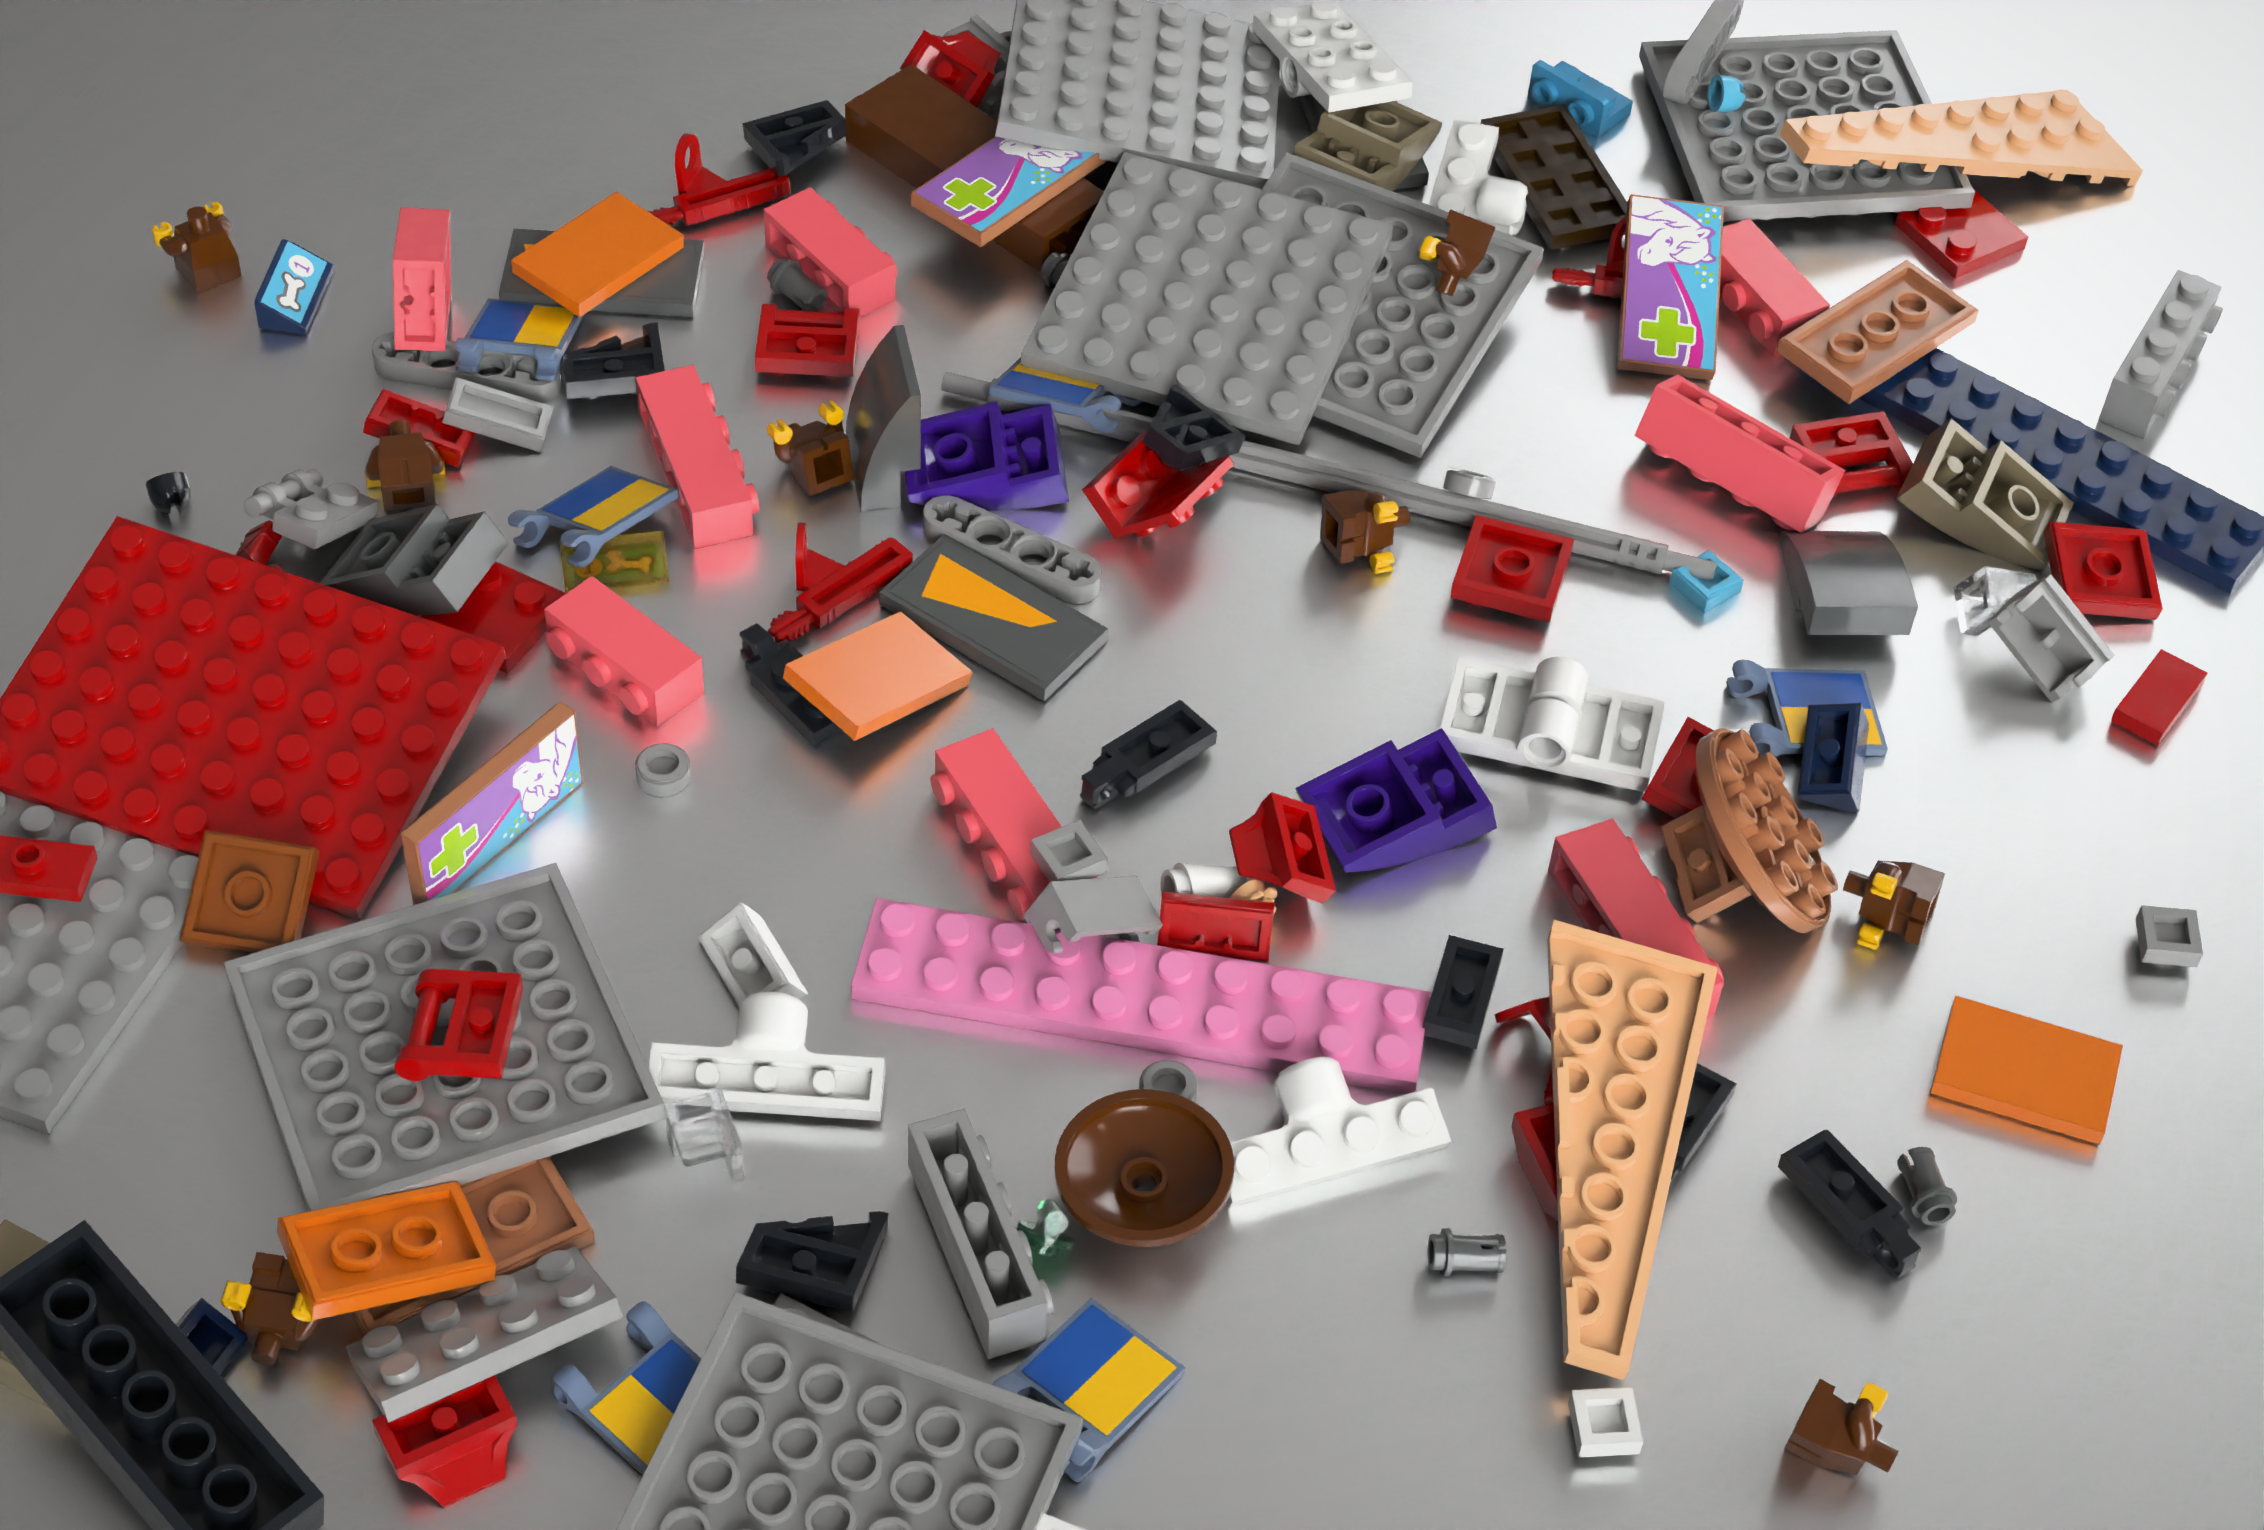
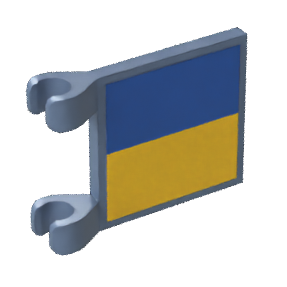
(519, 329)
(1062, 392)
(594, 512)
(1791, 694)
(1097, 1372)
(643, 1399)

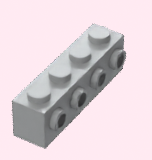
(2162, 354)
(978, 1234)

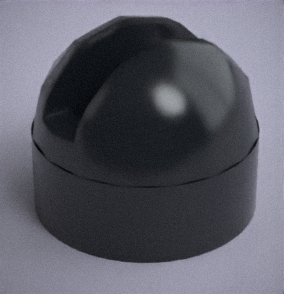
(169, 489)

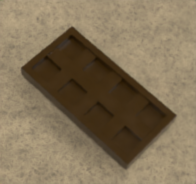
(1566, 182)

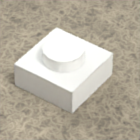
(1605, 1422)

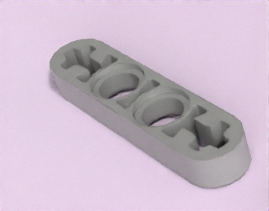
(1701, 50)
(406, 367)
(1064, 574)

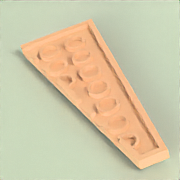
(1981, 136)
(1622, 1078)

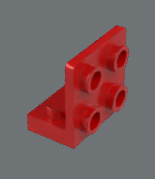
(1142, 493)

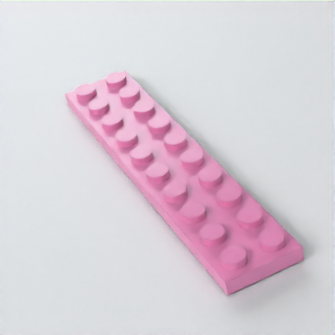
(1140, 995)

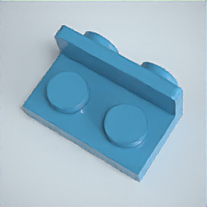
(1590, 102)

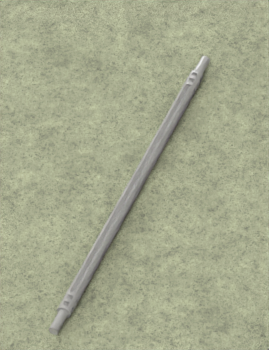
(1416, 497)

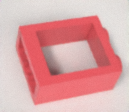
(422, 279)

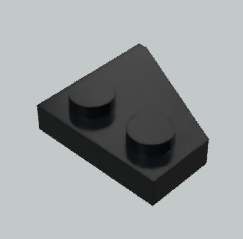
(795, 135)
(612, 366)
(1189, 432)
(813, 1259)

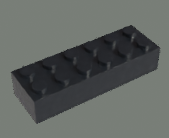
(145, 1396)

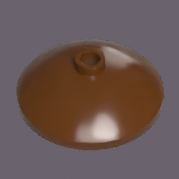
(1147, 1142)

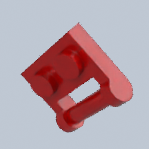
(807, 341)
(1857, 442)
(477, 1028)

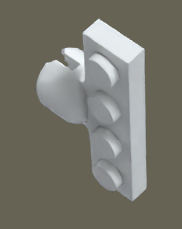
(1465, 182)
(771, 1068)
(1331, 1133)

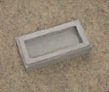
(498, 414)

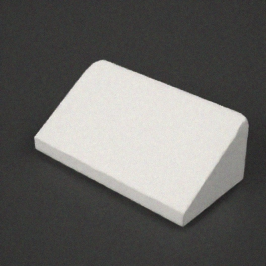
(749, 956)

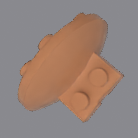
(1748, 839)

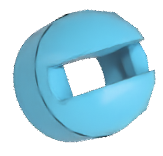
(1725, 94)

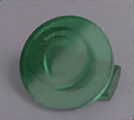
(1047, 1234)

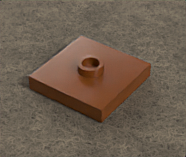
(248, 893)

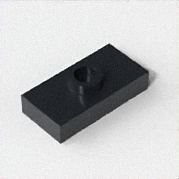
(1462, 991)

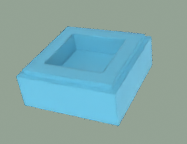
(1706, 593)

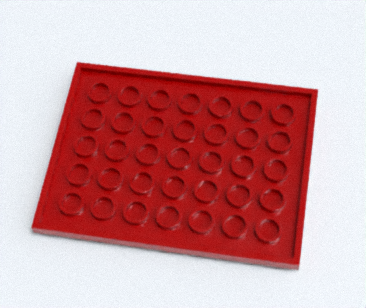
(241, 705)

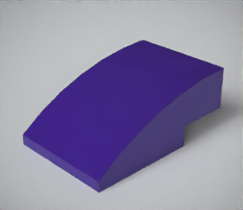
(991, 459)
(1399, 804)

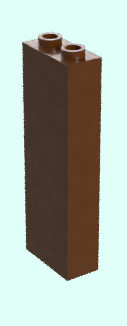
(925, 128)

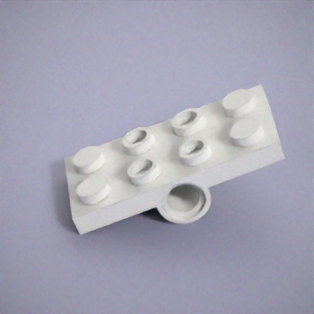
(1330, 57)
(1553, 721)

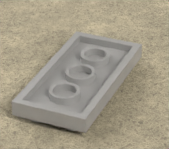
(482, 1332)

